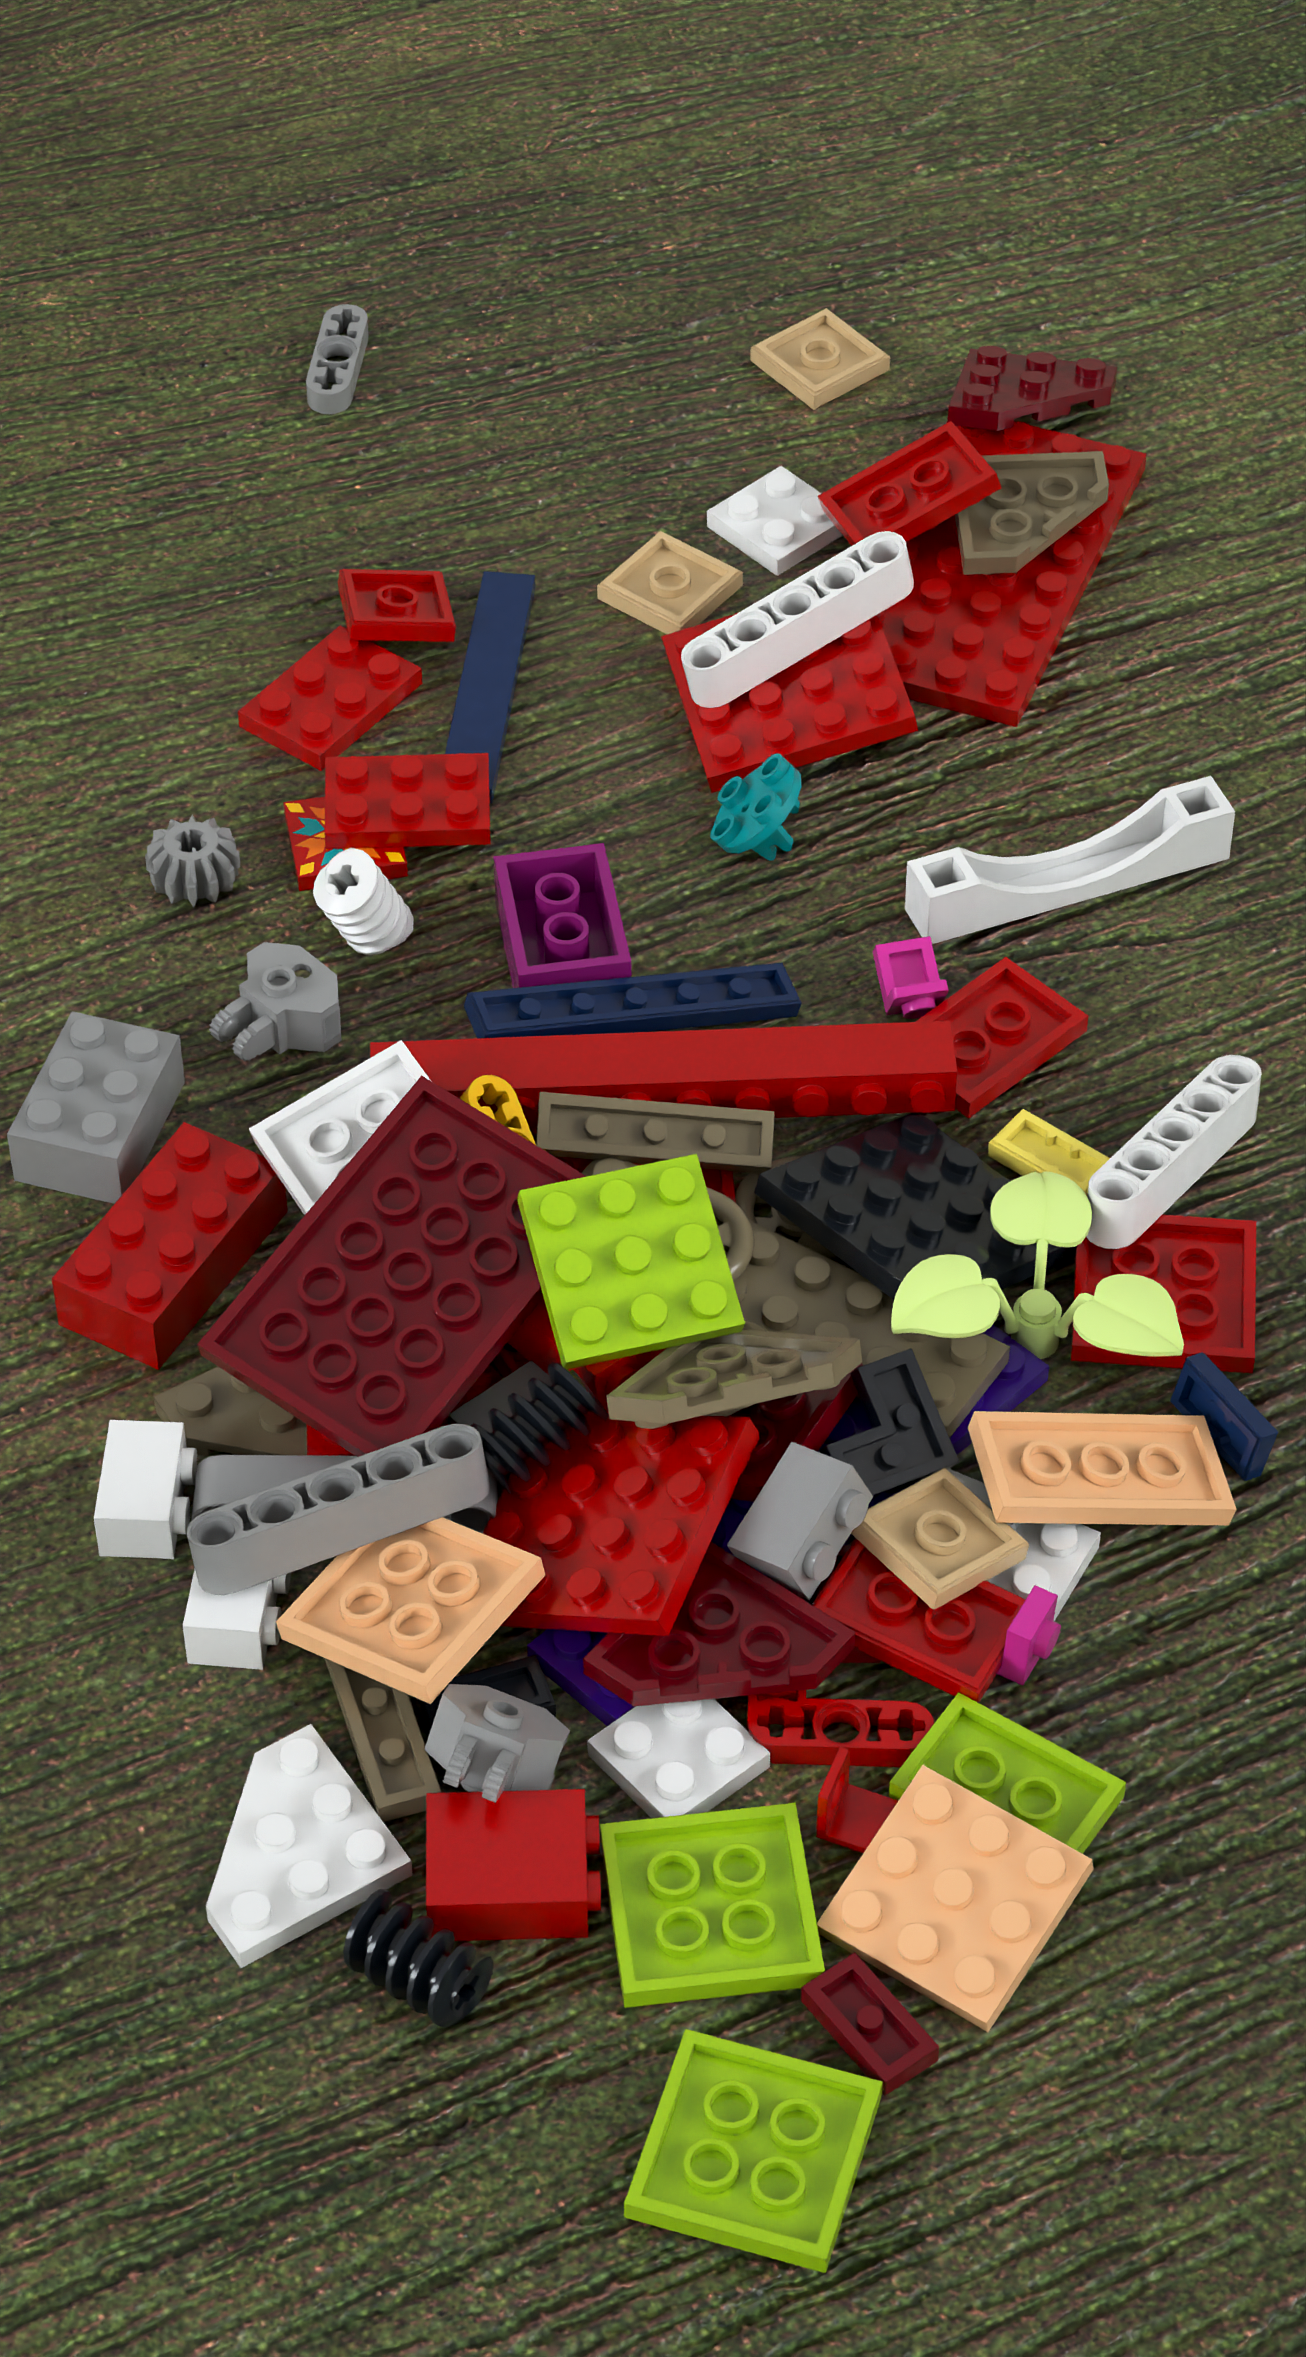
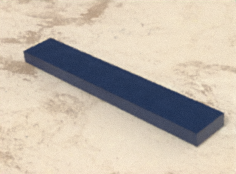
(491, 668)
(636, 1003)

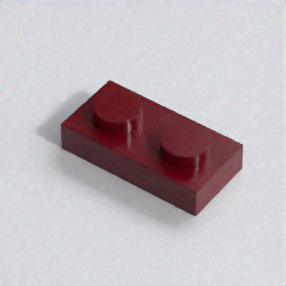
(869, 2023)

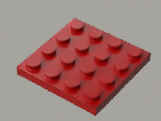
(807, 713)
(622, 1521)

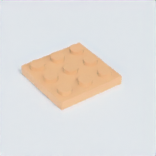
(412, 1604)
(955, 1897)

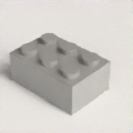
(96, 1107)

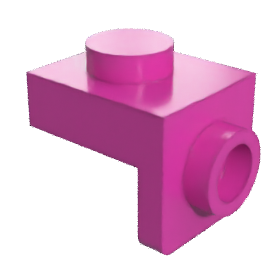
(909, 977)
(1030, 1635)

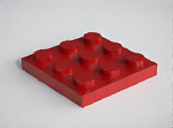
(1209, 1276)

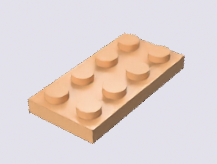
(1100, 1468)

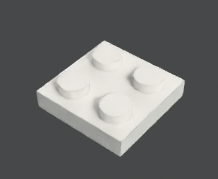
(774, 521)
(678, 1756)

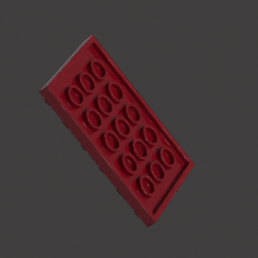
(394, 1278)

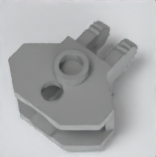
(279, 1007)
(494, 1741)

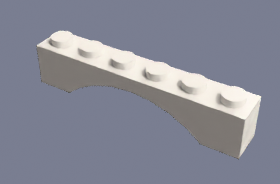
(1168, 835)

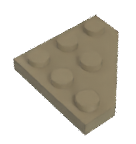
(1032, 510)
(731, 1375)
(230, 1417)

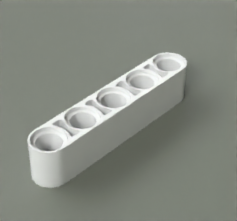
(797, 619)
(1173, 1151)

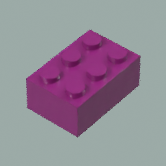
(560, 916)

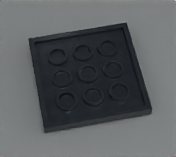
(898, 1200)

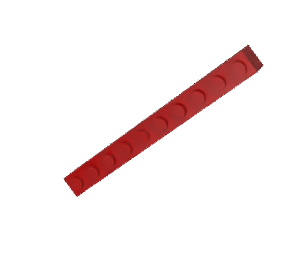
(766, 1069)

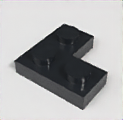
(906, 1427)

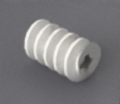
(362, 903)

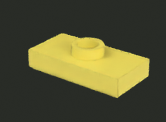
(1036, 1146)

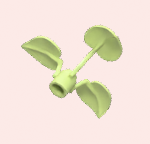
(951, 1299)

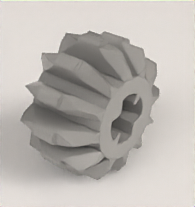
(192, 860)

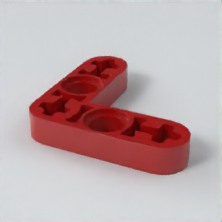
(795, 1710)

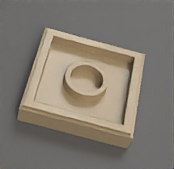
(820, 358)
(669, 584)
(939, 1538)

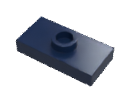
(1236, 1426)

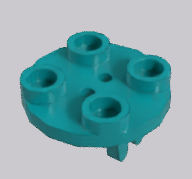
(757, 808)

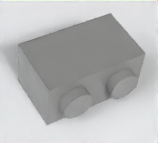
(801, 1519)

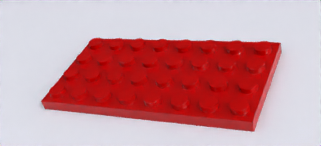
(988, 638)

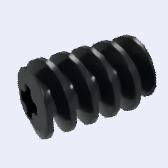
(537, 1423)
(414, 1964)

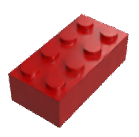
(169, 1246)

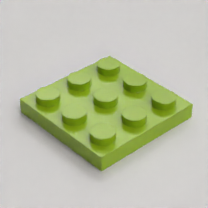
(630, 1261)
(710, 1905)
(754, 2150)

